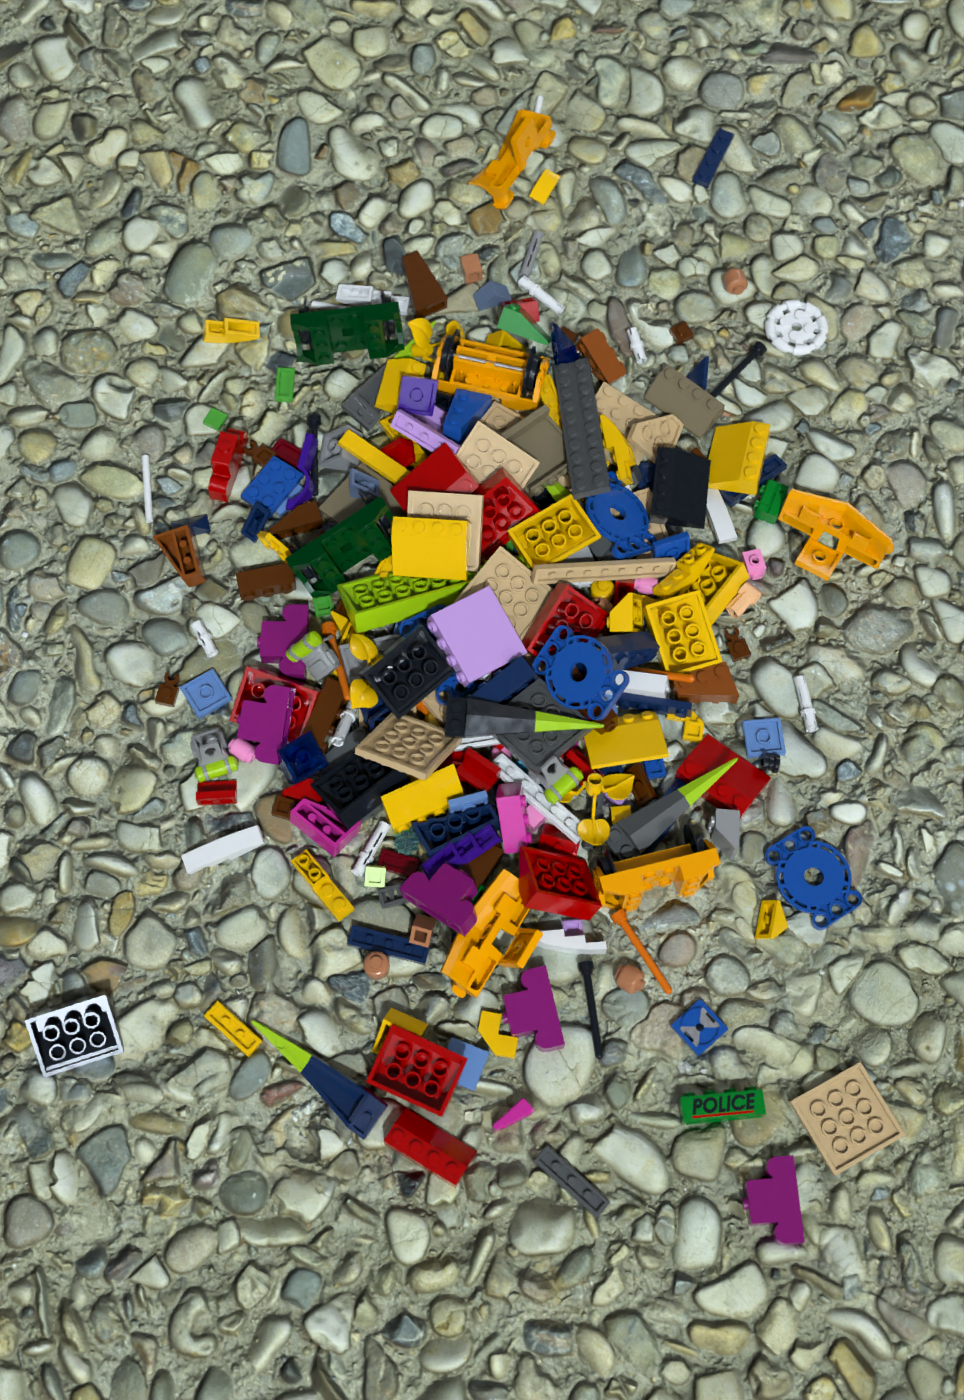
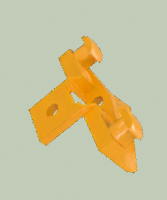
(526, 135)
(856, 535)
(474, 956)

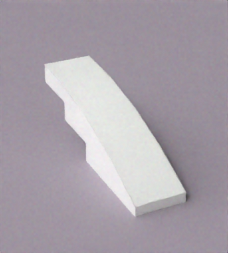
(366, 295)
(719, 517)
(223, 849)
(556, 941)

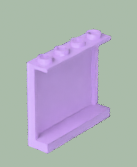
(424, 429)
(476, 636)

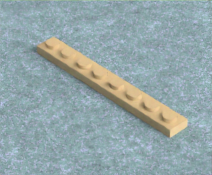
(602, 570)

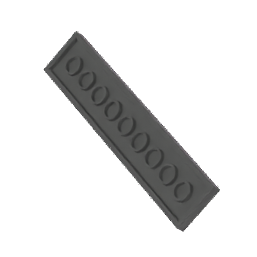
(581, 429)

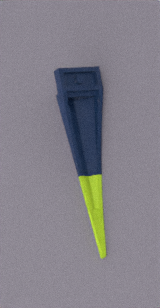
(348, 1099)

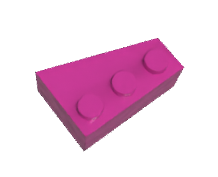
(513, 817)
(322, 826)

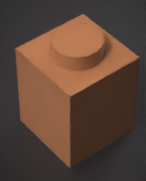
(471, 268)
(422, 930)

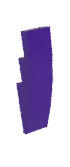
(463, 851)

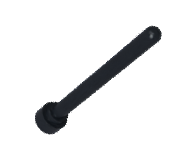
(757, 350)
(314, 422)
(586, 969)

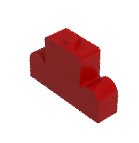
(226, 463)

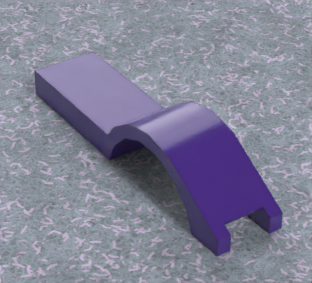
(304, 466)

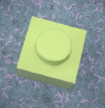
(374, 876)

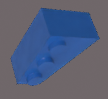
(464, 413)

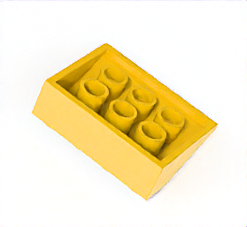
(738, 456)
(553, 533)
(430, 548)
(719, 584)
(683, 633)
(632, 741)
(421, 799)

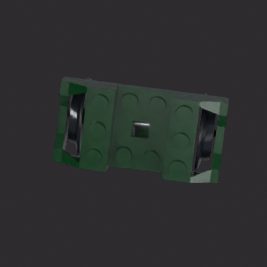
(347, 330)
(342, 547)

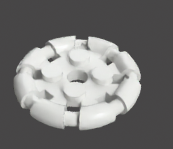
(798, 318)

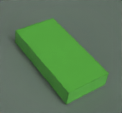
(285, 384)

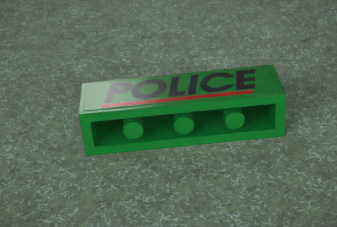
(721, 1106)

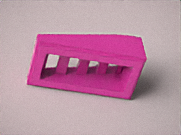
(518, 1112)

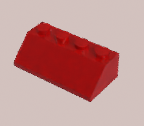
(430, 1147)

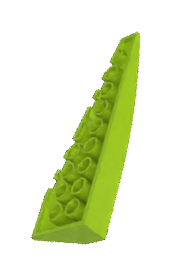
(390, 599)

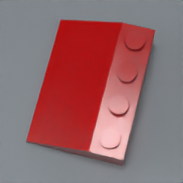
(437, 473)
(503, 508)
(564, 608)
(258, 679)
(735, 788)
(557, 884)
(417, 1071)

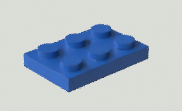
(272, 485)

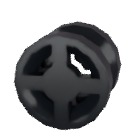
(770, 762)

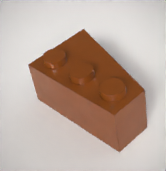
(601, 357)
(183, 553)
(710, 685)

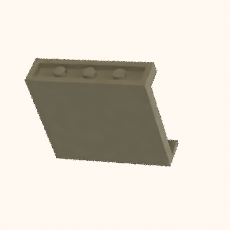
(543, 441)
(341, 505)

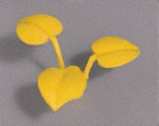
(422, 332)
(360, 693)
(617, 788)

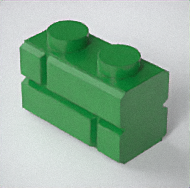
(772, 499)

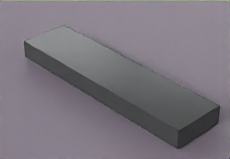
(571, 1181)

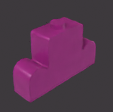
(280, 635)
(267, 722)
(444, 897)
(534, 1011)
(776, 1201)

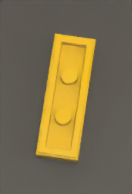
(233, 1028)

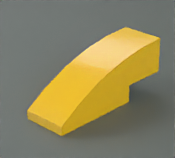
(230, 331)

